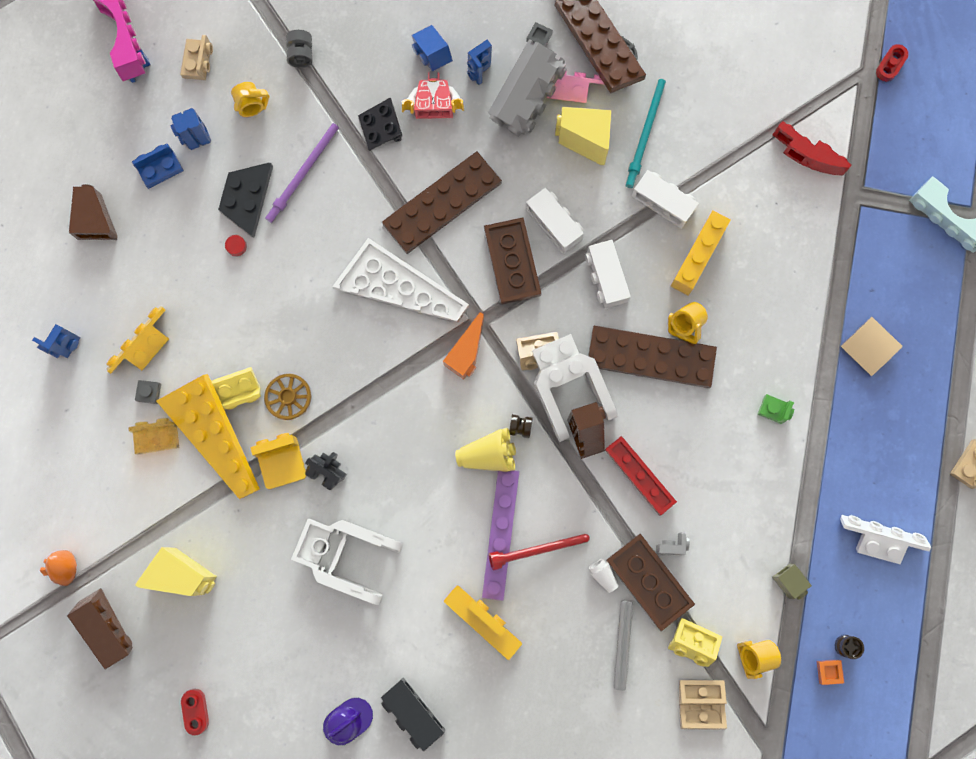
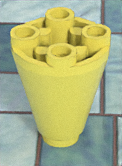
(488, 453)

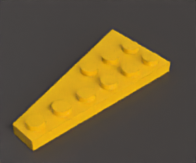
(204, 422)

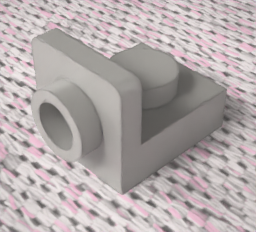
(670, 548)

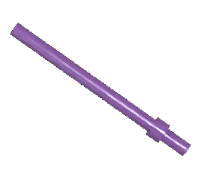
(280, 203)

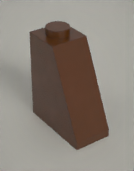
(90, 215)

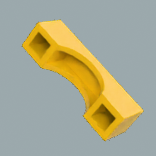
(700, 253)

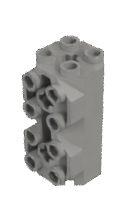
(526, 88)

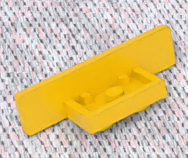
(143, 345)
(486, 625)

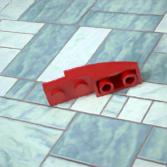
(816, 157)

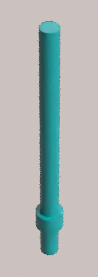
(635, 166)

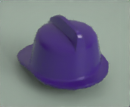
(348, 721)

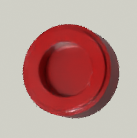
(235, 245)

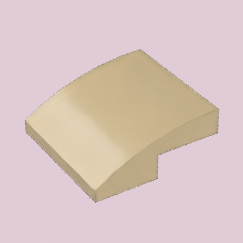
(871, 346)
(702, 704)

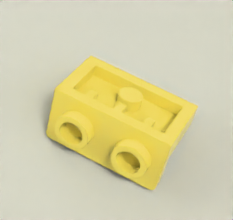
(237, 388)
(695, 643)

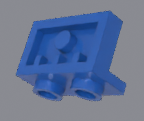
(479, 61)
(157, 165)

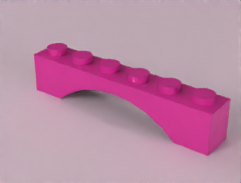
(125, 53)

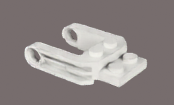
(562, 363)
(322, 547)

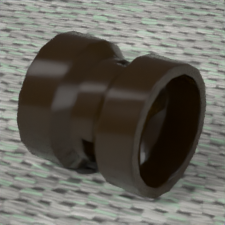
(520, 426)
(854, 646)

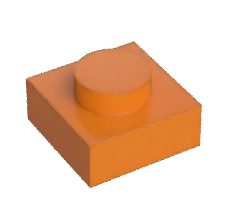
(830, 672)

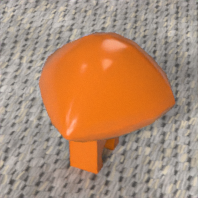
(60, 567)

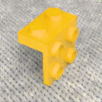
(280, 460)

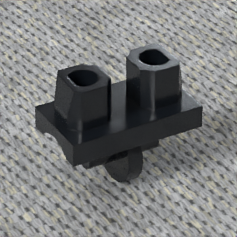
(326, 466)

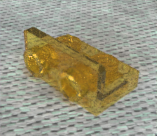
(154, 436)

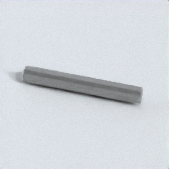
(623, 645)

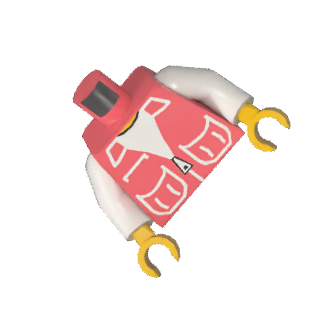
(433, 99)

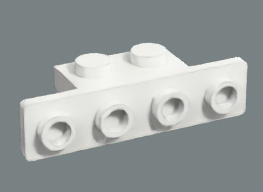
(883, 542)

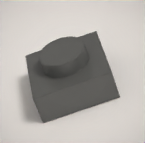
(540, 34)
(147, 391)

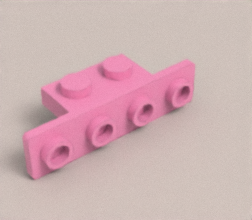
(574, 87)

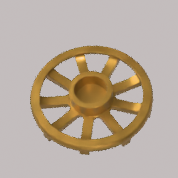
(287, 397)

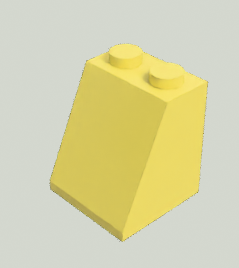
(585, 132)
(177, 574)

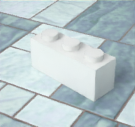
(665, 199)
(555, 220)
(607, 274)

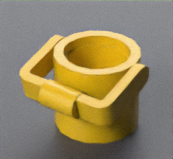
(248, 99)
(687, 321)
(759, 657)

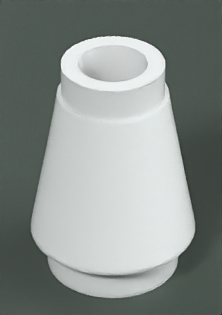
(603, 575)

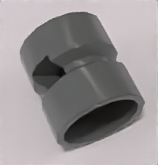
(299, 48)

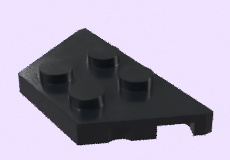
(245, 196)

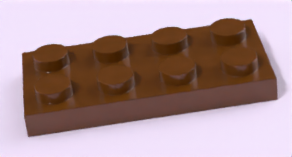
(512, 260)
(650, 582)

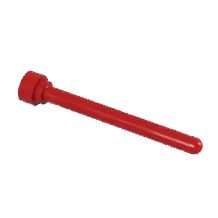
(498, 559)

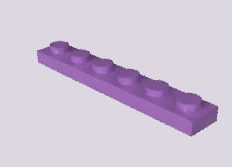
(500, 532)

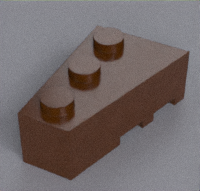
(588, 429)
(100, 629)

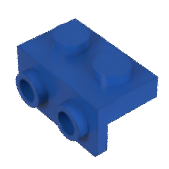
(58, 342)

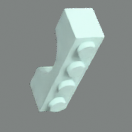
(933, 202)

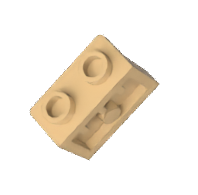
(196, 58)
(527, 344)
(966, 466)

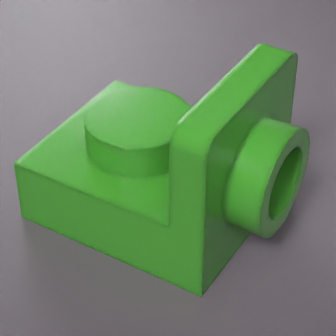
(776, 409)

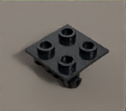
(380, 124)

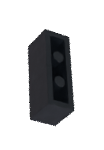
(412, 715)

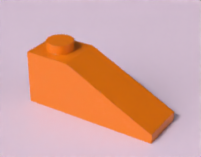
(464, 354)

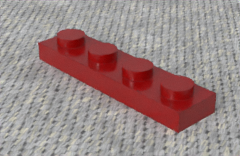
(640, 476)

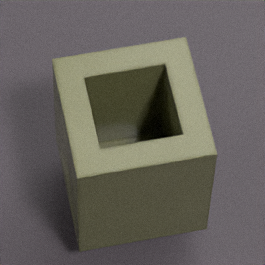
(792, 582)

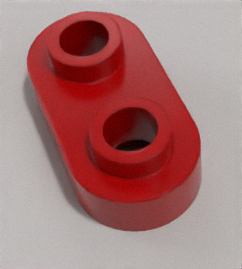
(891, 64)
(194, 712)

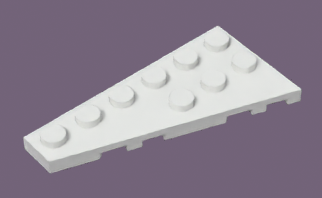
(387, 279)

